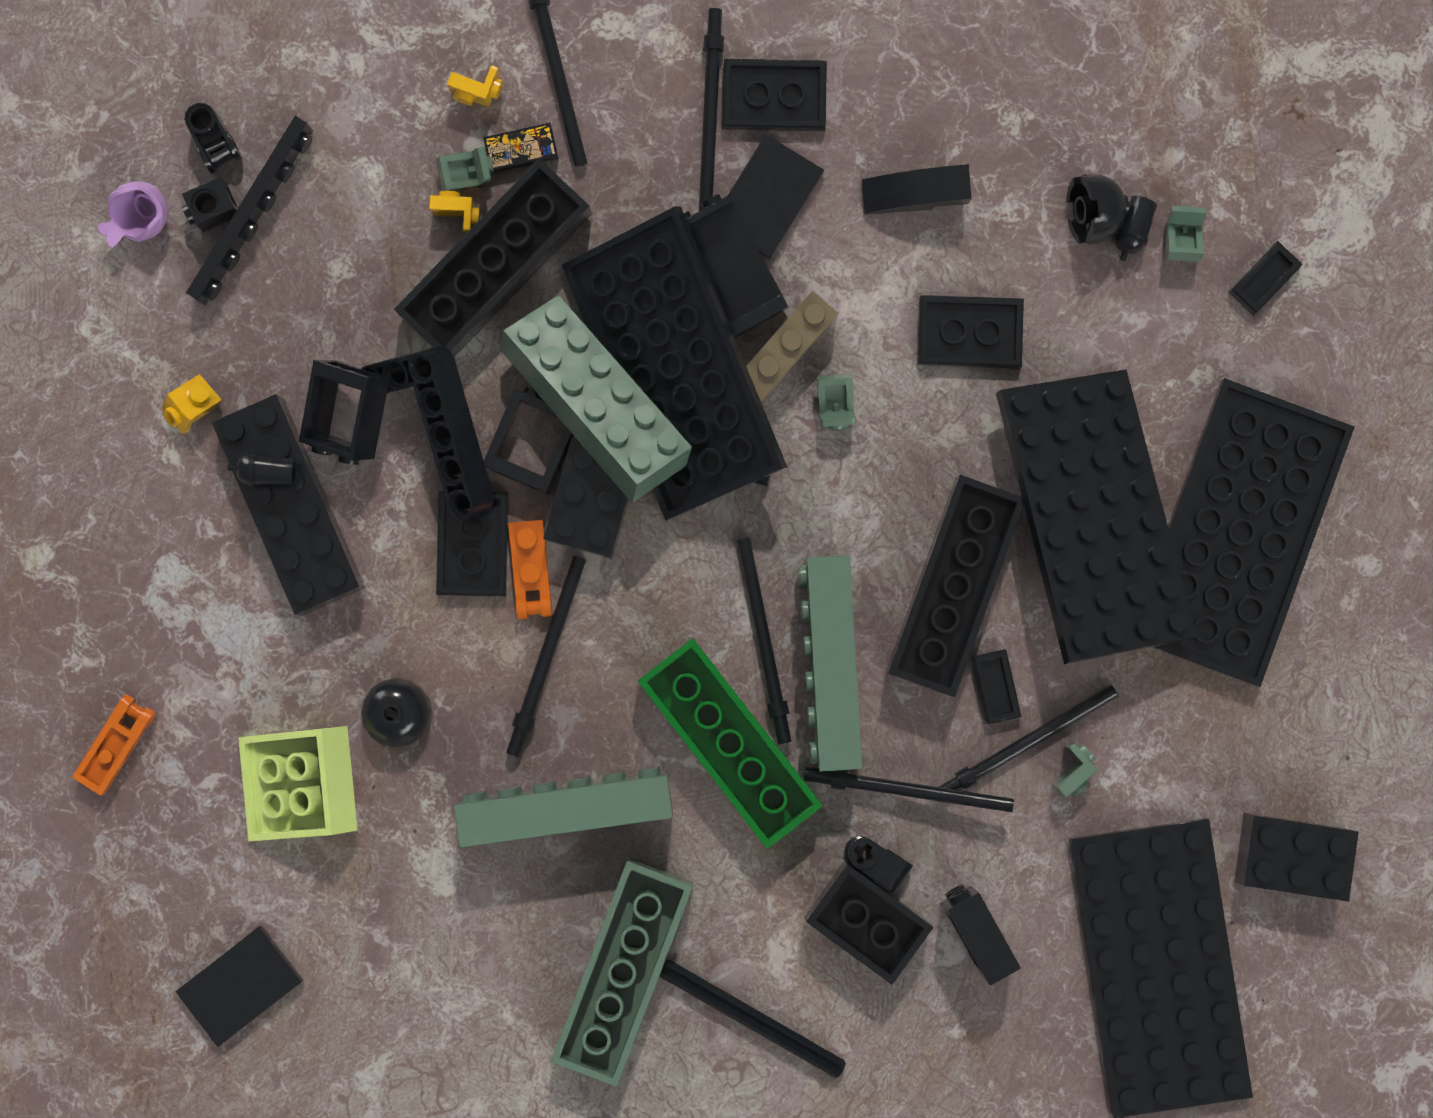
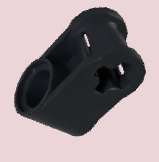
(214, 141)
(881, 865)

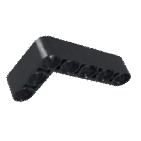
(447, 425)

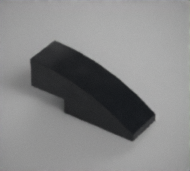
(917, 190)

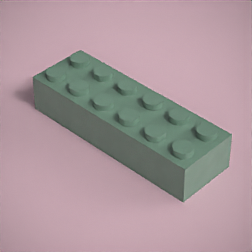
(595, 398)
(832, 663)
(563, 809)
(622, 972)

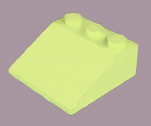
(298, 784)

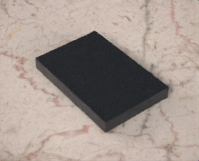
(774, 95)
(773, 192)
(970, 331)
(473, 550)
(239, 986)

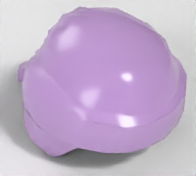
(135, 212)

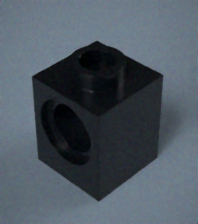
(224, 208)

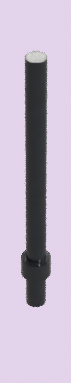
(713, 46)
(559, 81)
(777, 708)
(524, 719)
(967, 777)
(841, 779)

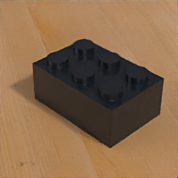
(586, 506)
(1296, 857)
(868, 922)

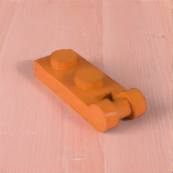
(530, 568)
(113, 746)

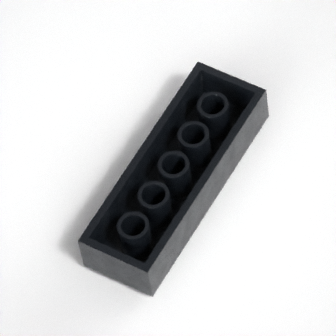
(494, 259)
(291, 520)
(955, 585)

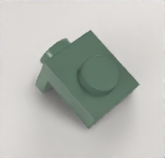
(464, 170)
(1185, 233)
(836, 401)
(1075, 779)

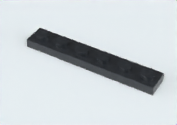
(244, 221)

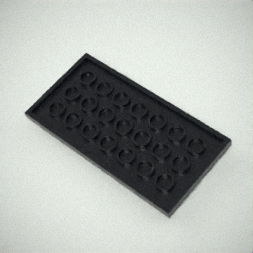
(666, 328)
(1095, 516)
(1250, 524)
(1160, 968)

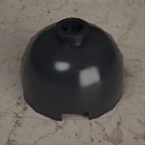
(1097, 208)
(409, 720)

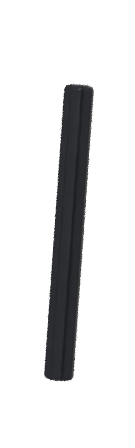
(752, 1018)

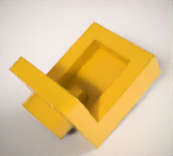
(470, 91)
(452, 205)
(189, 403)

